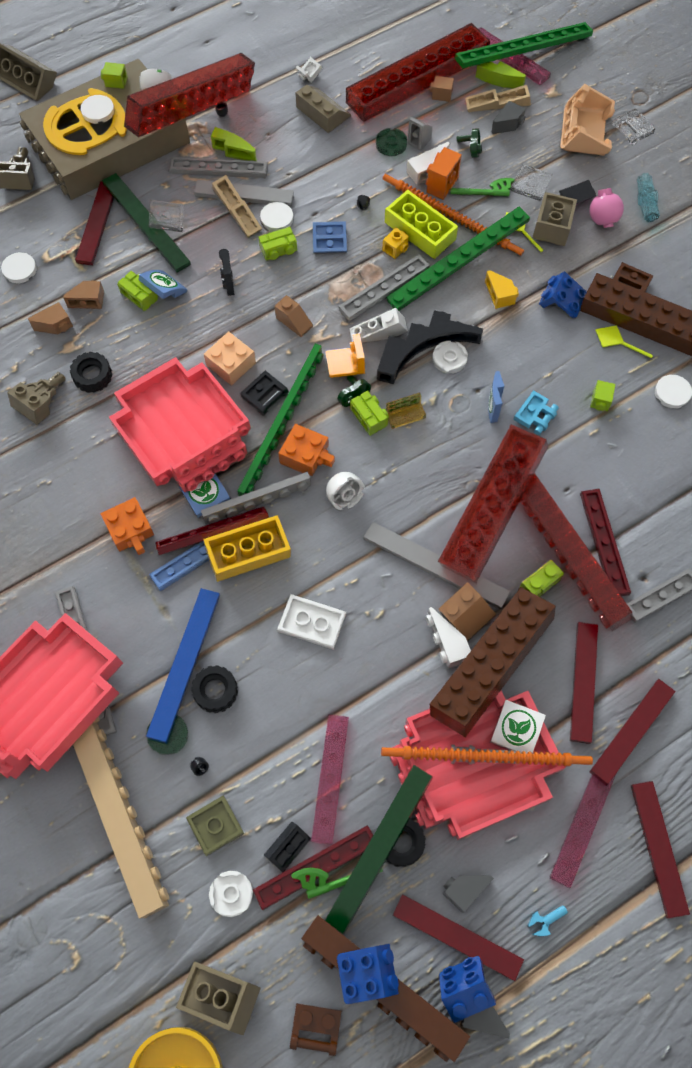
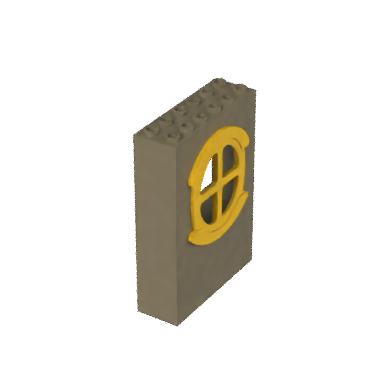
(84, 164)

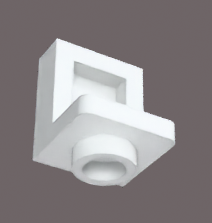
(309, 70)

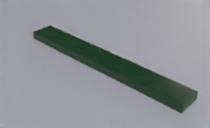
(140, 216)
(378, 849)

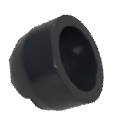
(221, 109)
(363, 202)
(198, 771)

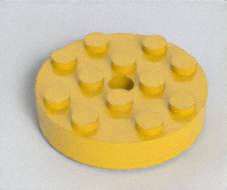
(177, 1049)

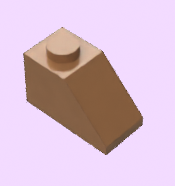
(85, 295)
(292, 316)
(51, 320)

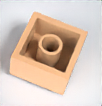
(230, 358)

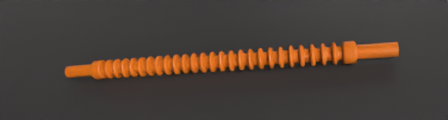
(401, 186)
(565, 758)

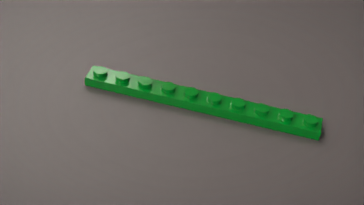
(523, 45)
(458, 258)
(279, 425)

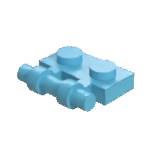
(531, 409)

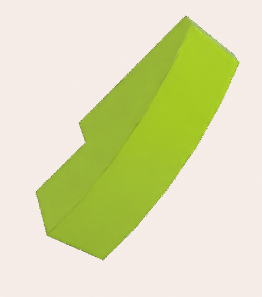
(500, 75)
(233, 145)

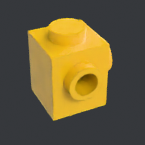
(395, 243)

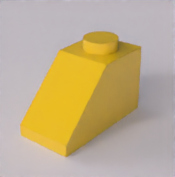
(501, 289)

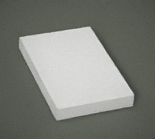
(311, 621)

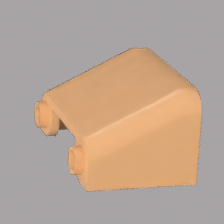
(585, 122)

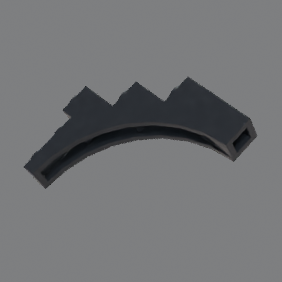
(419, 338)

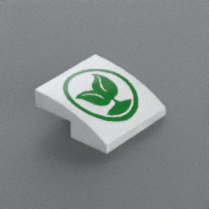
(517, 727)

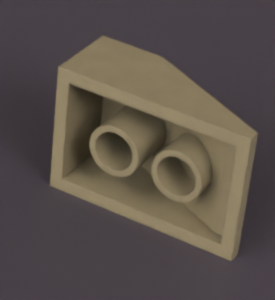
(554, 219)
(218, 998)

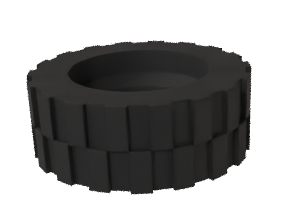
(84, 361)
(214, 673)
(416, 850)

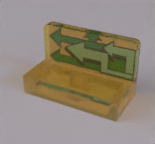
(405, 410)

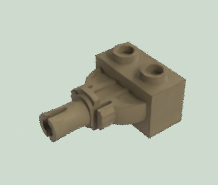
(17, 172)
(34, 398)

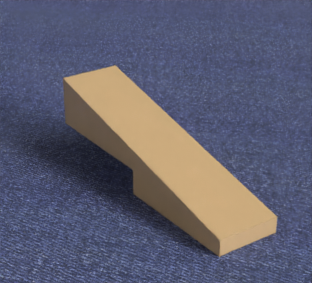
(491, 100)
(236, 206)

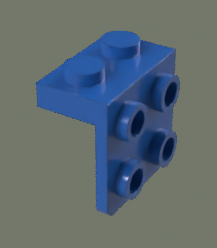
(565, 293)
(367, 974)
(465, 989)

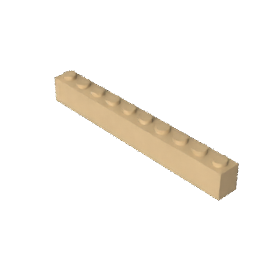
(120, 822)

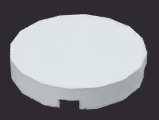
(97, 109)
(276, 216)
(19, 267)
(449, 357)
(673, 391)
(231, 894)

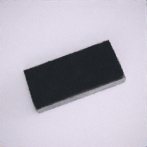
(581, 191)
(287, 846)

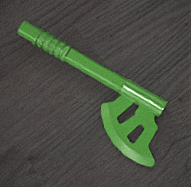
(495, 191)
(312, 890)

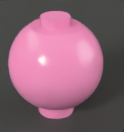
(606, 208)

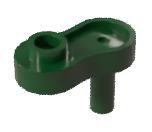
(475, 144)
(357, 388)

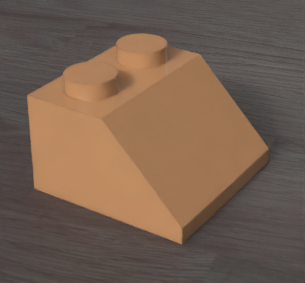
(467, 611)

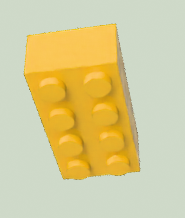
(247, 548)

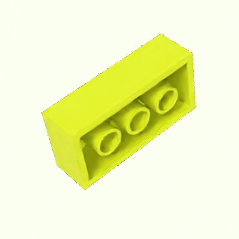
(422, 224)

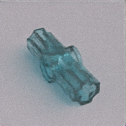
(648, 197)

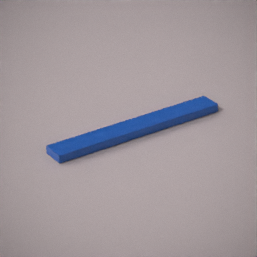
(183, 666)

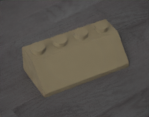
(25, 72)

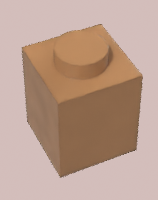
(442, 88)

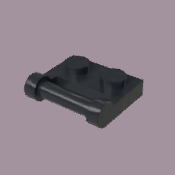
(226, 272)
(260, 388)

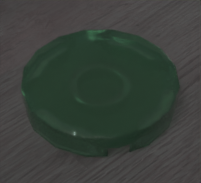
(391, 142)
(176, 741)

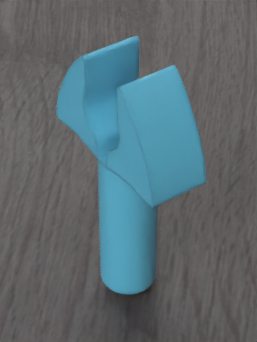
(547, 920)

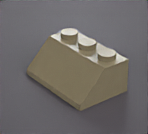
(320, 108)

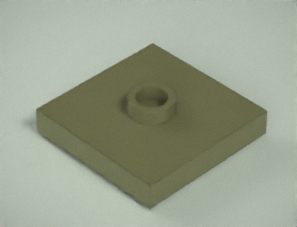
(215, 825)

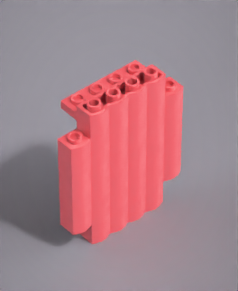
(180, 424)
(51, 693)
(480, 792)

